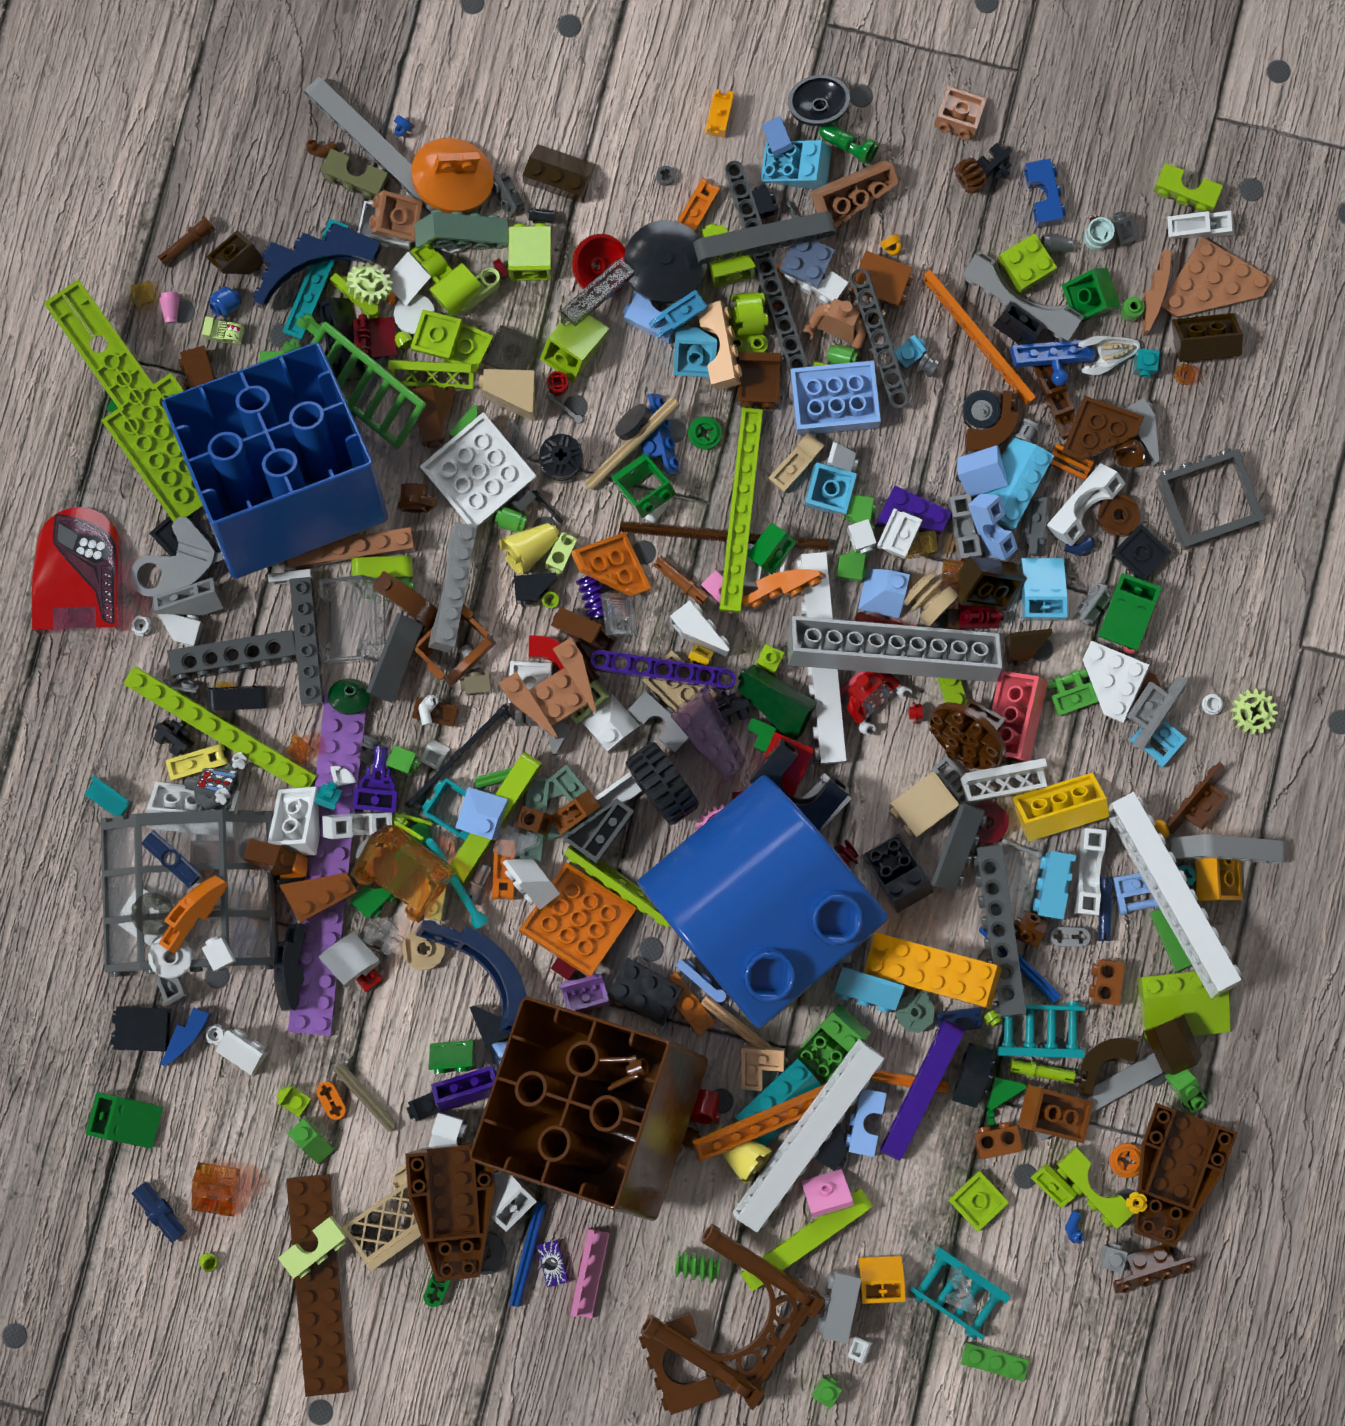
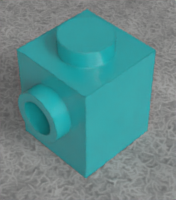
(1146, 362)

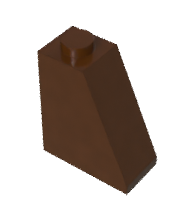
(582, 630)

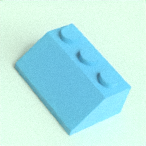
(867, 989)

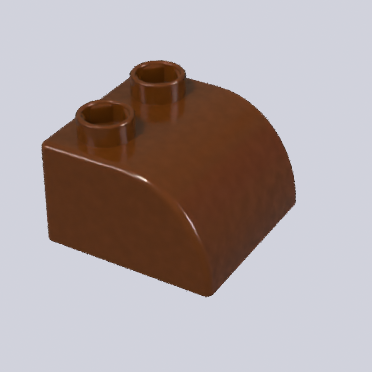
(563, 1126)

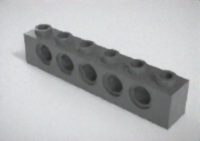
(307, 641)
(179, 657)

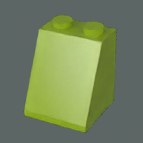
(530, 253)
(728, 270)
(572, 347)

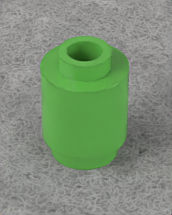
(1128, 313)
(842, 354)
(511, 520)

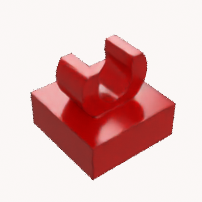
(369, 980)

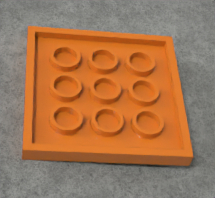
(580, 921)

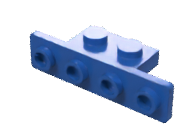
(660, 442)

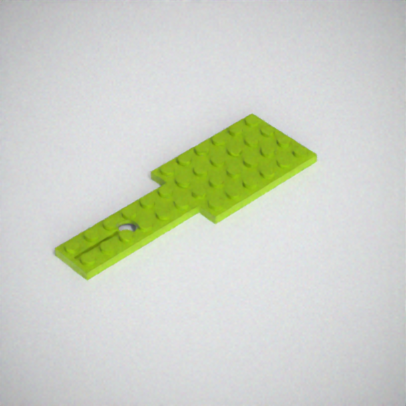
(140, 420)

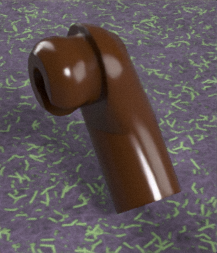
(320, 150)

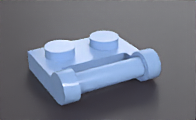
(1130, 886)

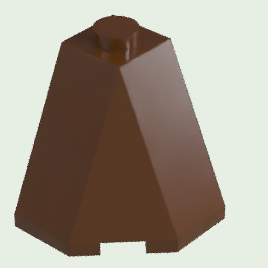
(436, 416)

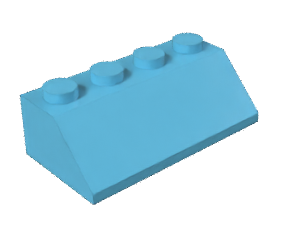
(1024, 469)

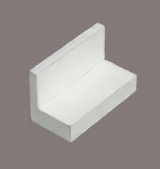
(623, 789)

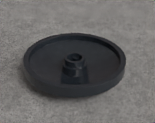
(664, 261)

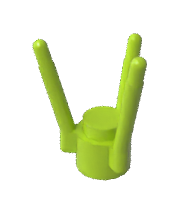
(401, 822)

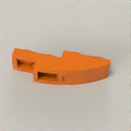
(790, 582)
(195, 904)

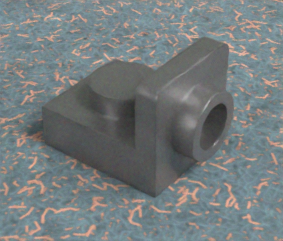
(1124, 227)

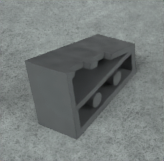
(599, 831)

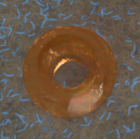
(1184, 368)

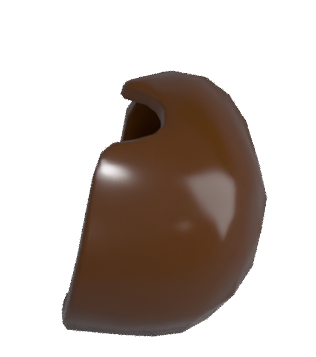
(1130, 453)

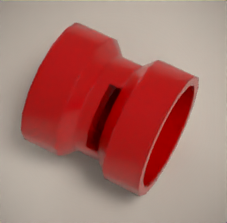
(560, 386)

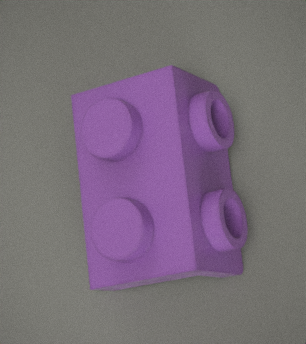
(585, 993)

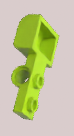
(452, 287)

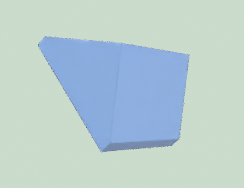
(982, 471)

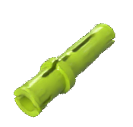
(1048, 1072)

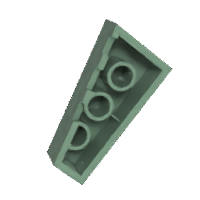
(461, 230)

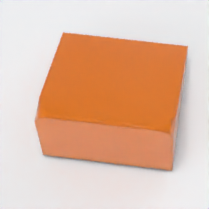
(299, 868)

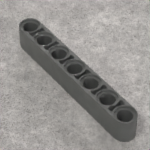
(764, 237)
(872, 330)

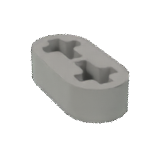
(1069, 942)

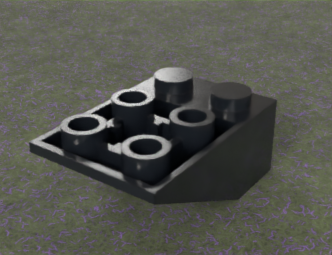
(898, 873)

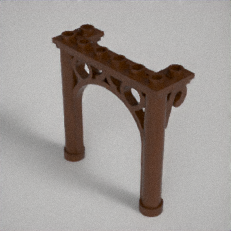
(810, 1303)

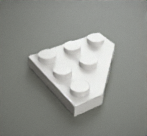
(1114, 679)

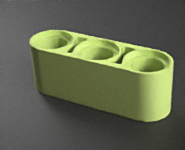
(488, 289)

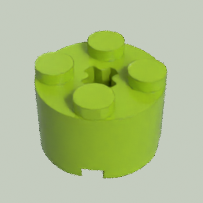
(748, 313)

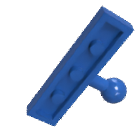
(1052, 354)

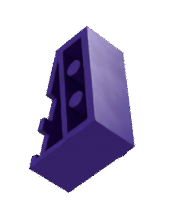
(933, 516)

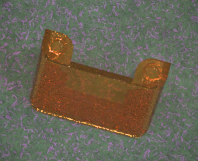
(403, 870)

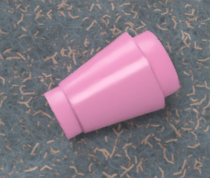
(169, 304)

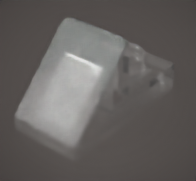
(963, 1297)

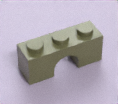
(337, 171)

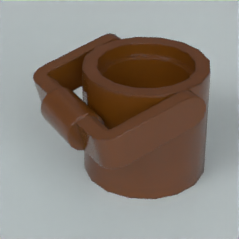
(414, 498)

